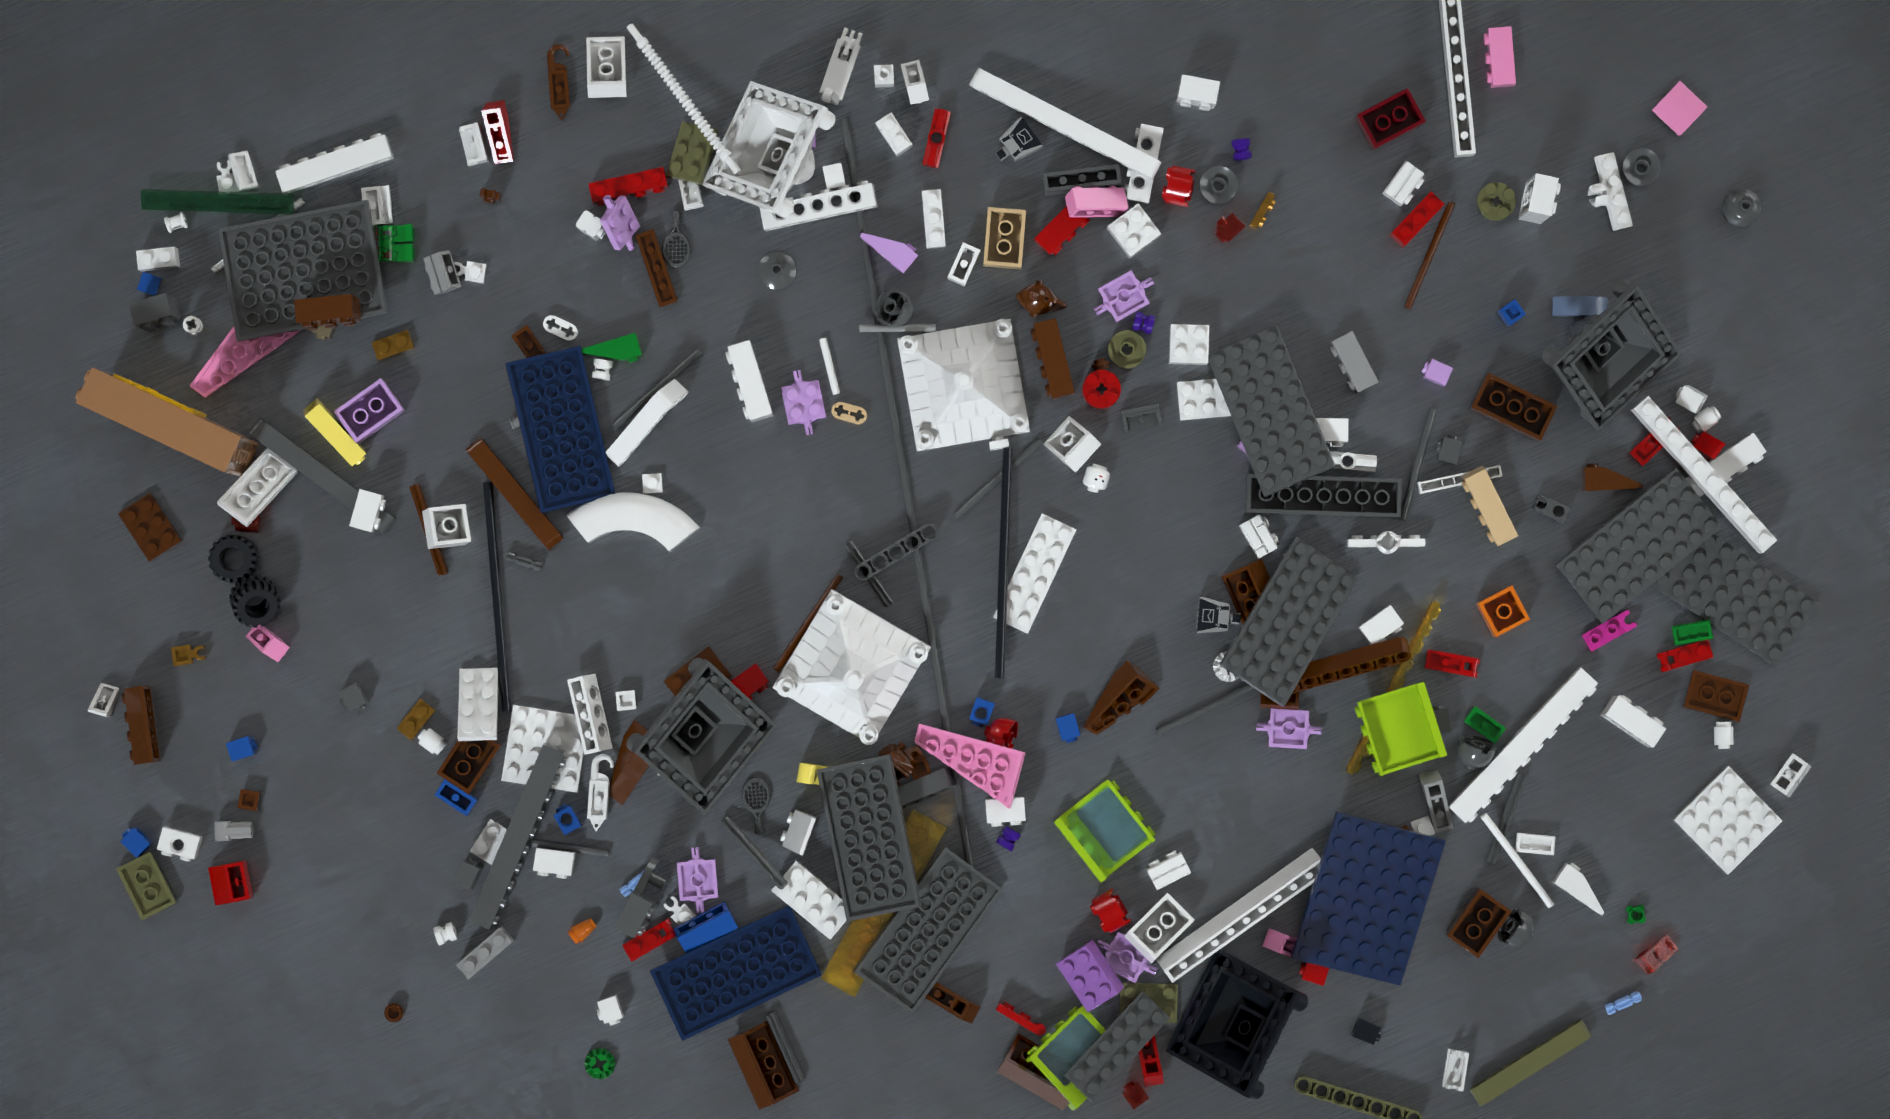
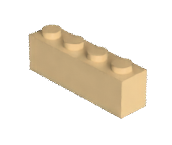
(1489, 505)

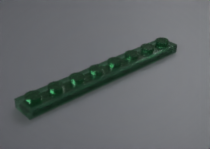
(217, 201)

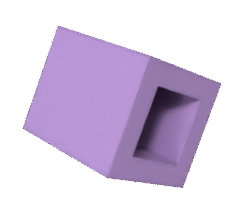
(1436, 372)

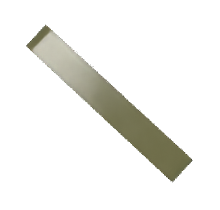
(1530, 1062)
(1349, 1095)

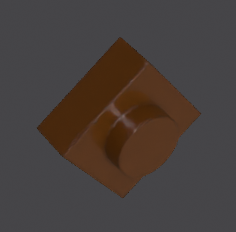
(248, 799)

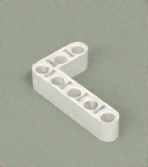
(645, 421)

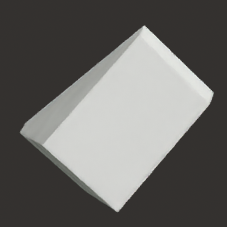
(104, 700)

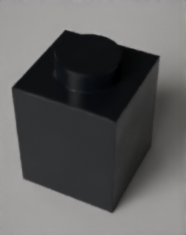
(1366, 1031)

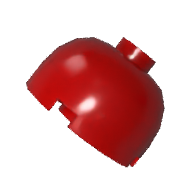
(1002, 732)

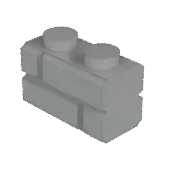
(441, 272)

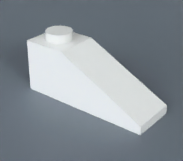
(1576, 885)

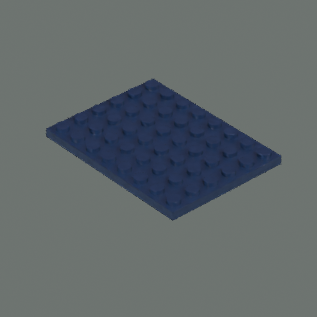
(1368, 898)

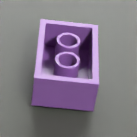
(1090, 975)

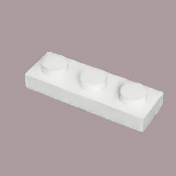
(933, 218)

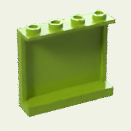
(1400, 728)

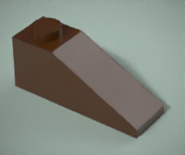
(1602, 479)
(953, 1002)

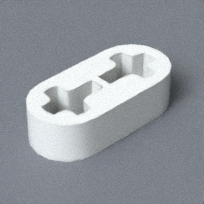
(563, 324)

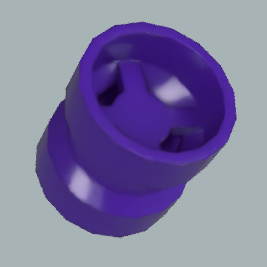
(1241, 149)
(1147, 325)
(1008, 838)

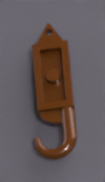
(558, 82)

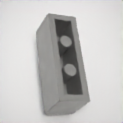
(1353, 362)
(485, 952)

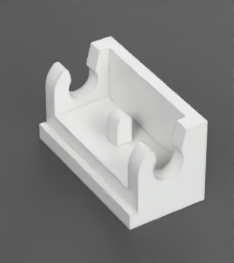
(473, 144)
(1455, 1069)

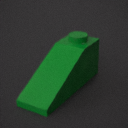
(622, 349)

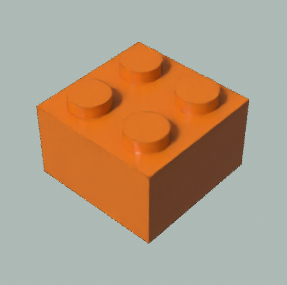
(1502, 611)

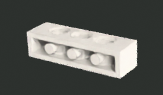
(1153, 135)
(589, 714)

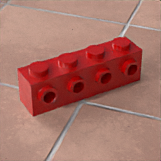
(629, 185)

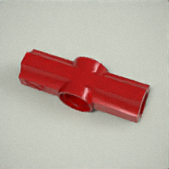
(938, 126)

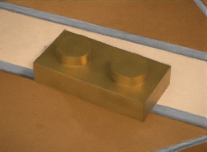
(1259, 218)
(392, 345)
(416, 719)

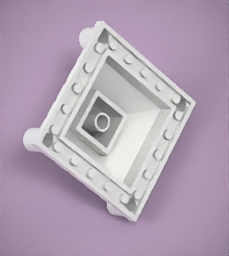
(771, 146)
(963, 385)
(851, 667)

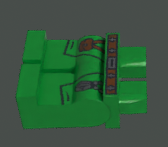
(389, 235)

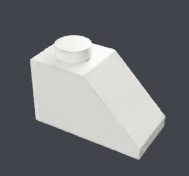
(914, 82)

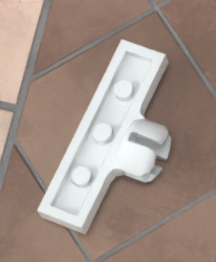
(1610, 192)
(1386, 542)

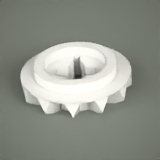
(1221, 672)

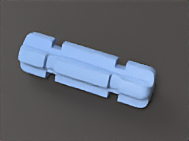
(626, 889)
(1623, 1002)

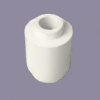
(1706, 419)
(1723, 735)
(431, 741)

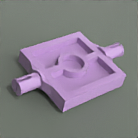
(619, 222)
(1123, 296)
(803, 402)
(1288, 728)
(697, 880)
(1125, 958)

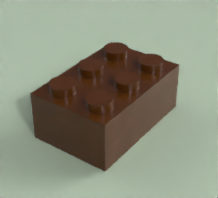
(327, 311)
(468, 763)
(1478, 922)

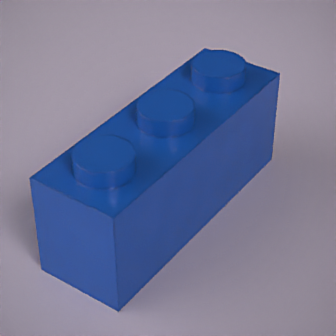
(705, 927)

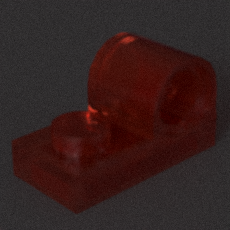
(1656, 955)

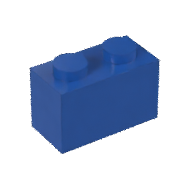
(456, 797)

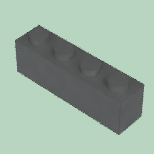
(1063, 181)

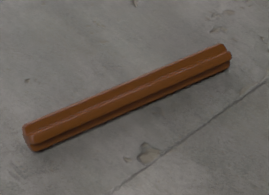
(420, 504)

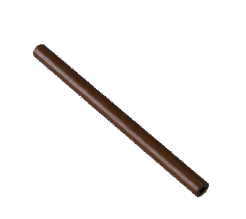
(1429, 255)
(794, 642)

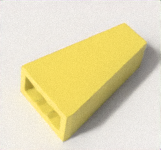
(334, 432)

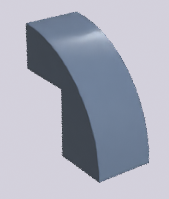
(1578, 306)

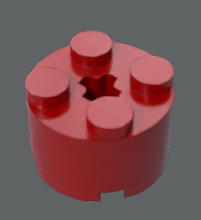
(1179, 186)
(1093, 381)
(1110, 911)

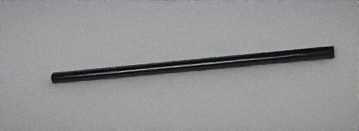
(1003, 563)
(497, 596)

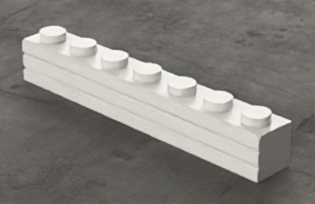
(1453, 480)

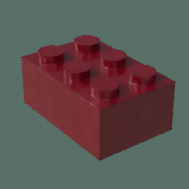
(1390, 119)

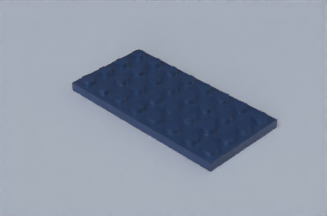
(560, 429)
(735, 972)

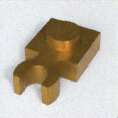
(184, 654)

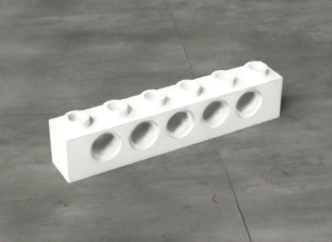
(866, 201)

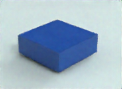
(149, 284)

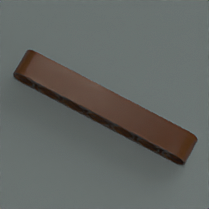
(514, 493)
(1354, 663)

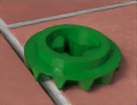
(608, 1067)

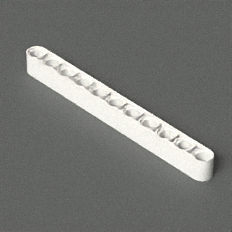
(1065, 123)

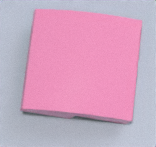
(1679, 108)

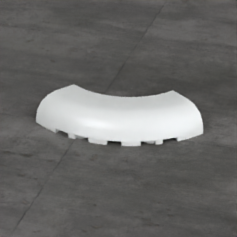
(633, 513)

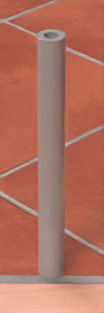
(904, 328)

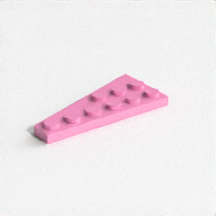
(234, 358)
(982, 763)

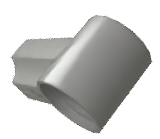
(232, 830)

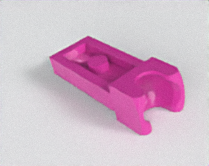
(1608, 631)

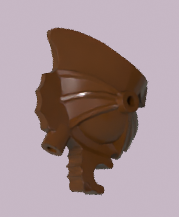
(1039, 299)
(901, 759)

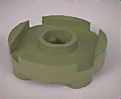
(1506, 197)
(1136, 355)

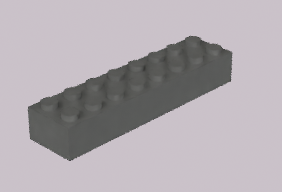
(1329, 497)

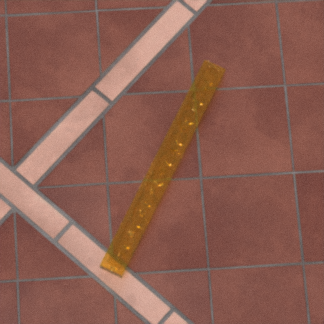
(1398, 678)

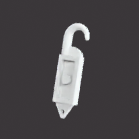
(598, 792)

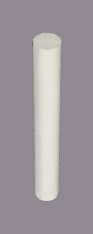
(829, 366)

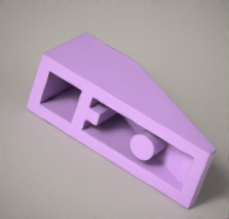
(895, 252)

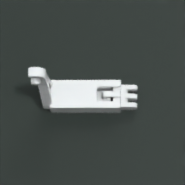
(840, 68)

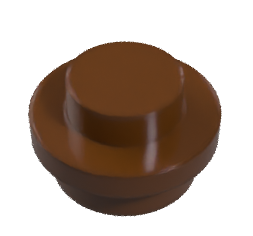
(1100, 364)
(394, 1012)

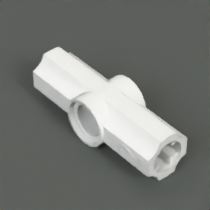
(1360, 462)

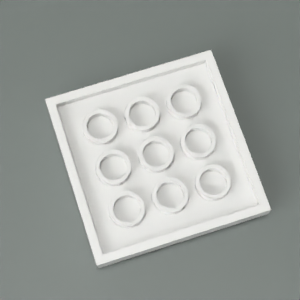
(529, 732)
(1727, 820)

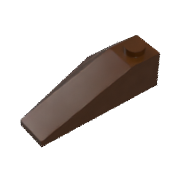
(1124, 691)
(628, 767)

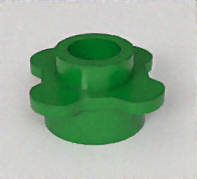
(1639, 910)

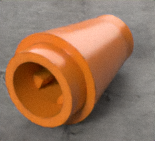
(581, 930)

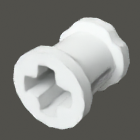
(176, 222)
(198, 322)

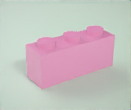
(1500, 57)
(1096, 202)

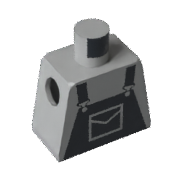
(1018, 142)
(1214, 616)

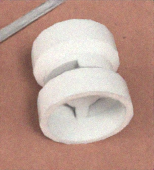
(601, 364)
(445, 933)

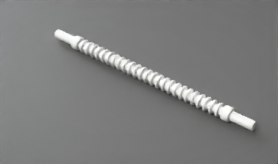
(725, 154)

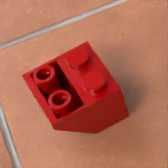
(230, 882)

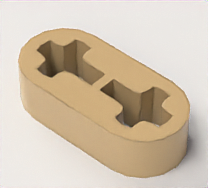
(847, 417)

